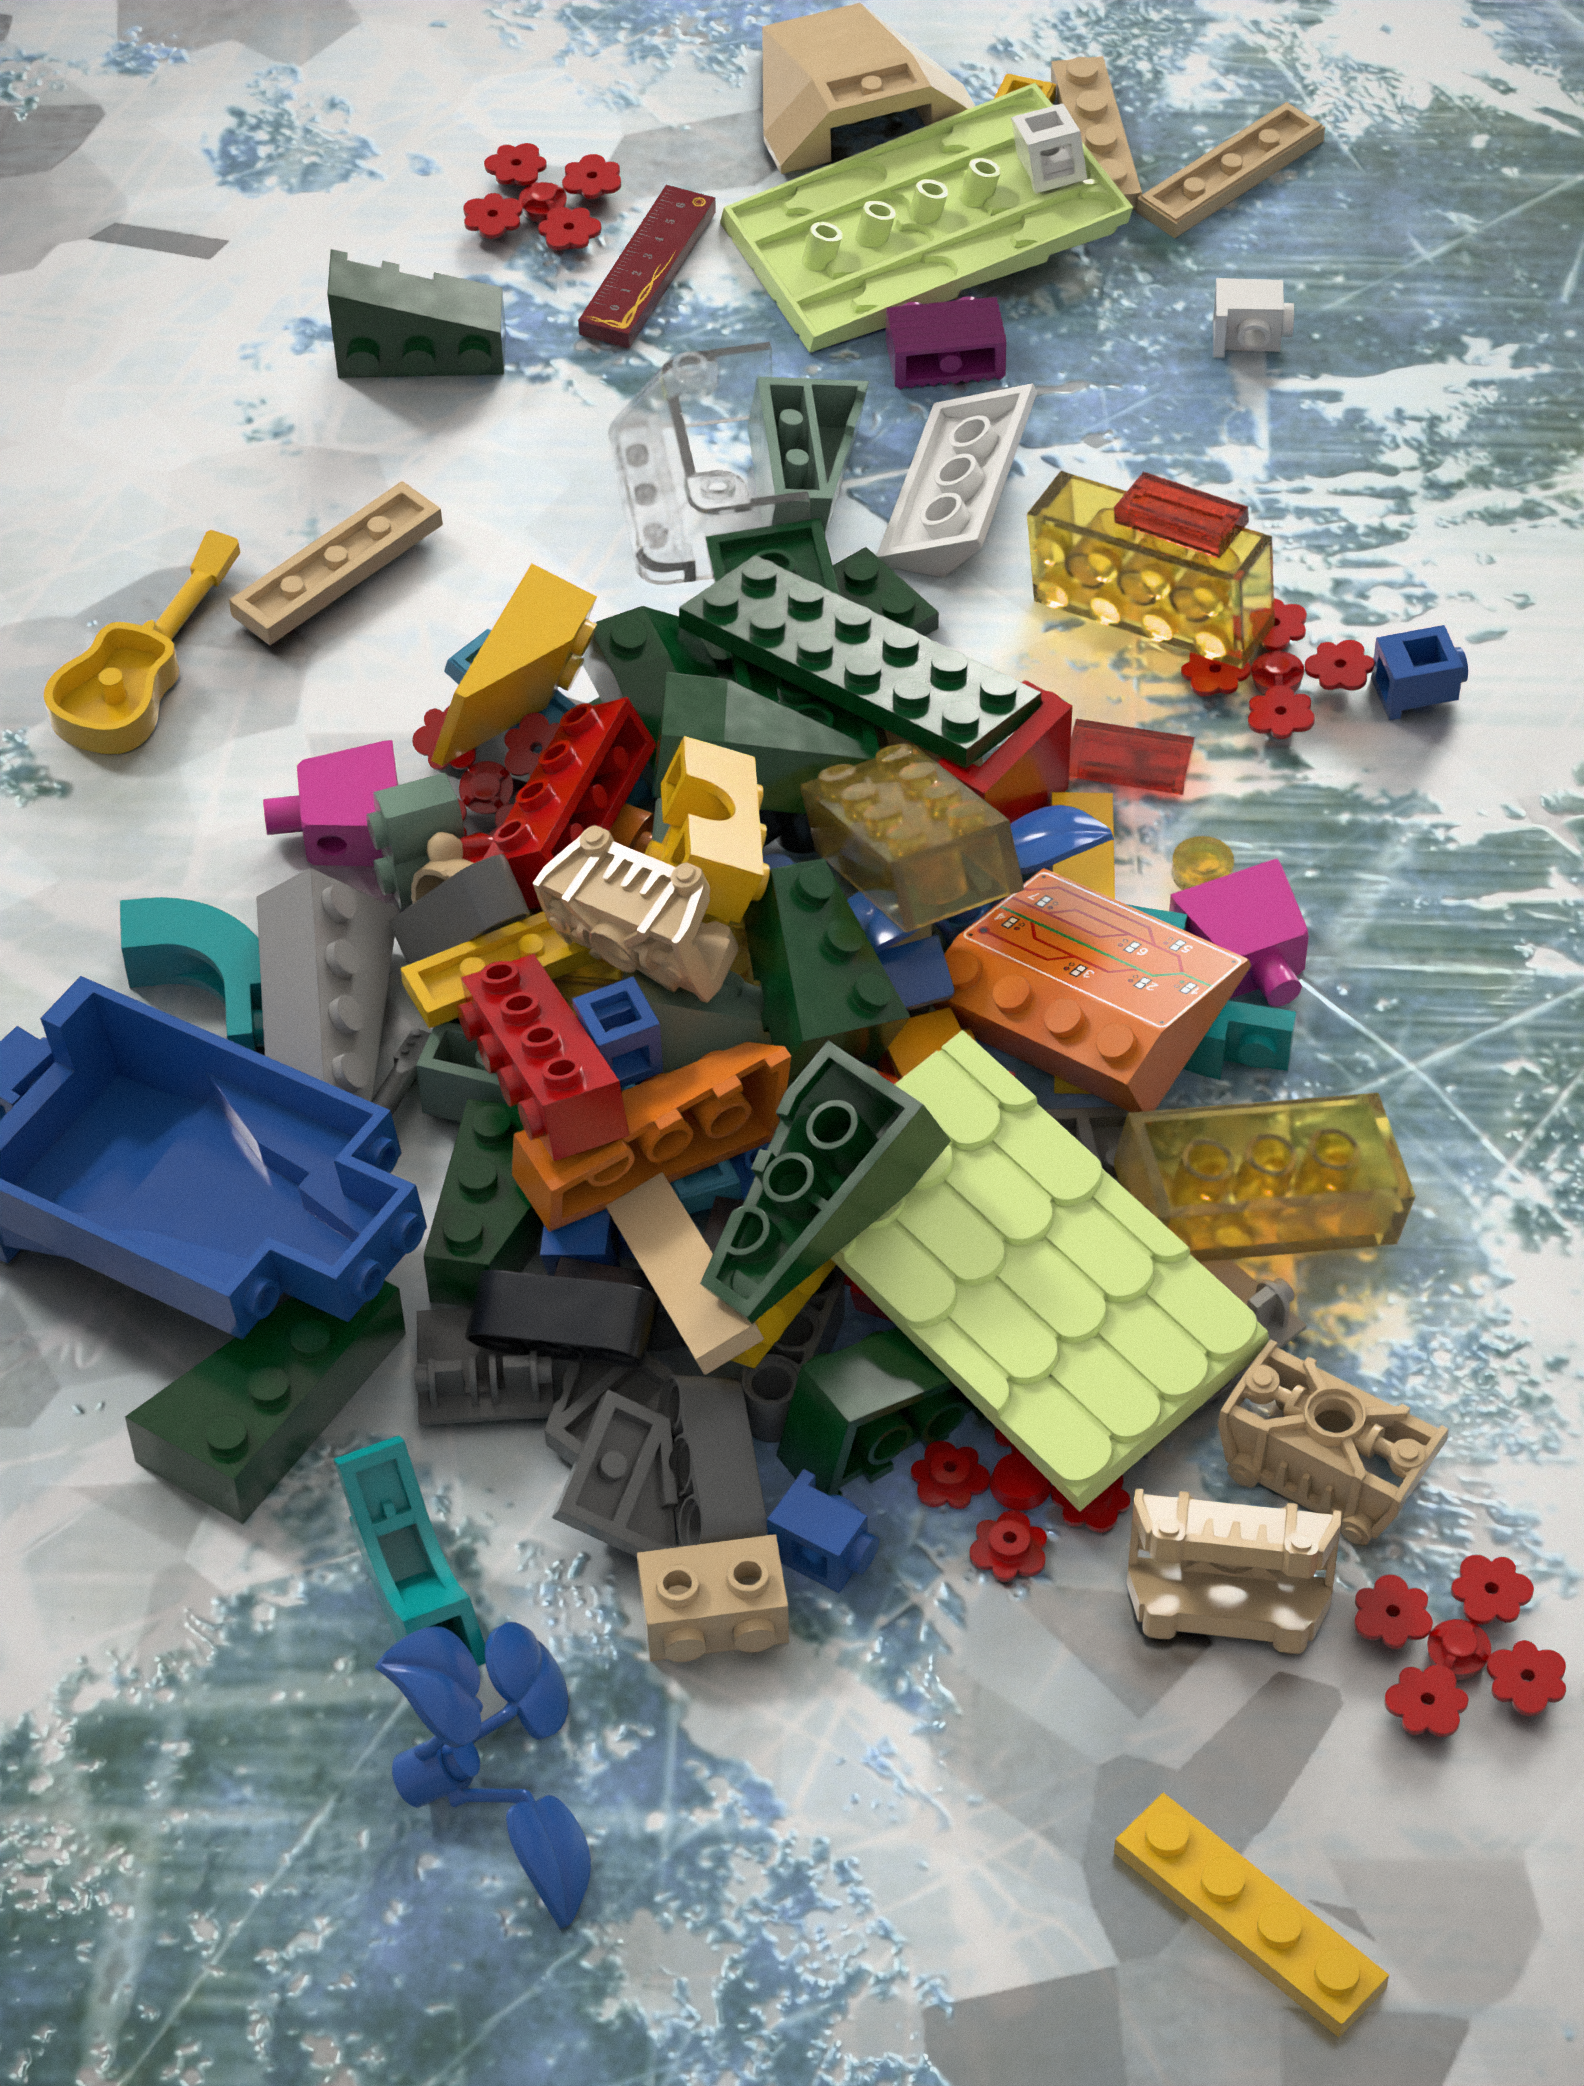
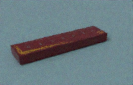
(647, 266)

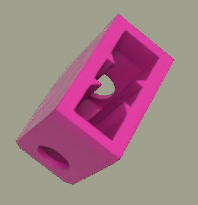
(334, 804)
(1255, 918)

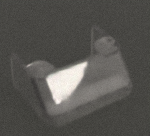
(660, 492)

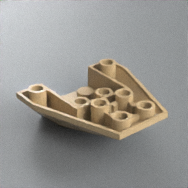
(839, 72)

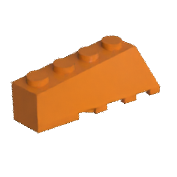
(675, 1128)

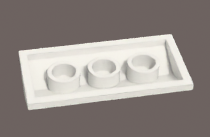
(955, 480)

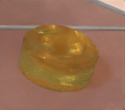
(1200, 861)

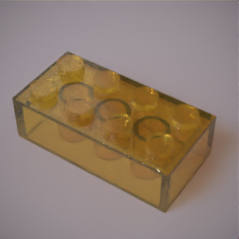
(1147, 583)
(911, 836)
(1269, 1175)

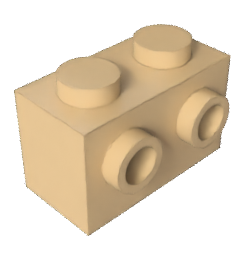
(713, 1598)

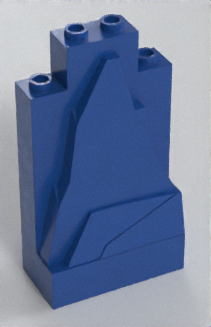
(200, 1168)

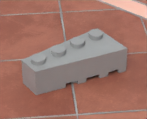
(324, 978)

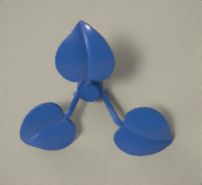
(1039, 841)
(442, 1687)

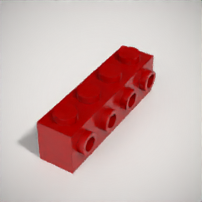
(575, 785)
(542, 1057)

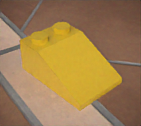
(521, 662)

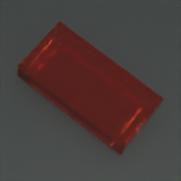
(1181, 514)
(1130, 756)

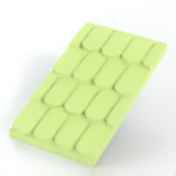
(860, 229)
(1046, 1283)

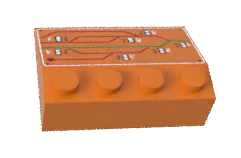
(1089, 989)

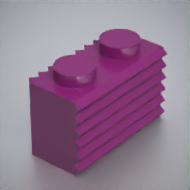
(946, 342)

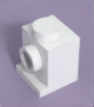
(1049, 147)
(1250, 315)

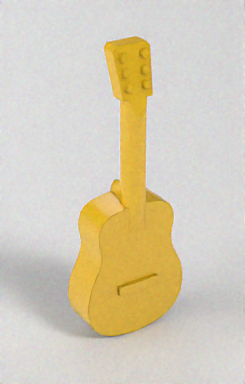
(114, 689)

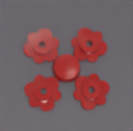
(543, 200)
(1281, 674)
(487, 784)
(955, 1475)
(1459, 1647)

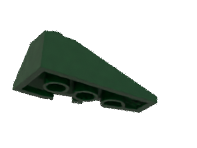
(631, 661)
(785, 743)
(833, 1167)

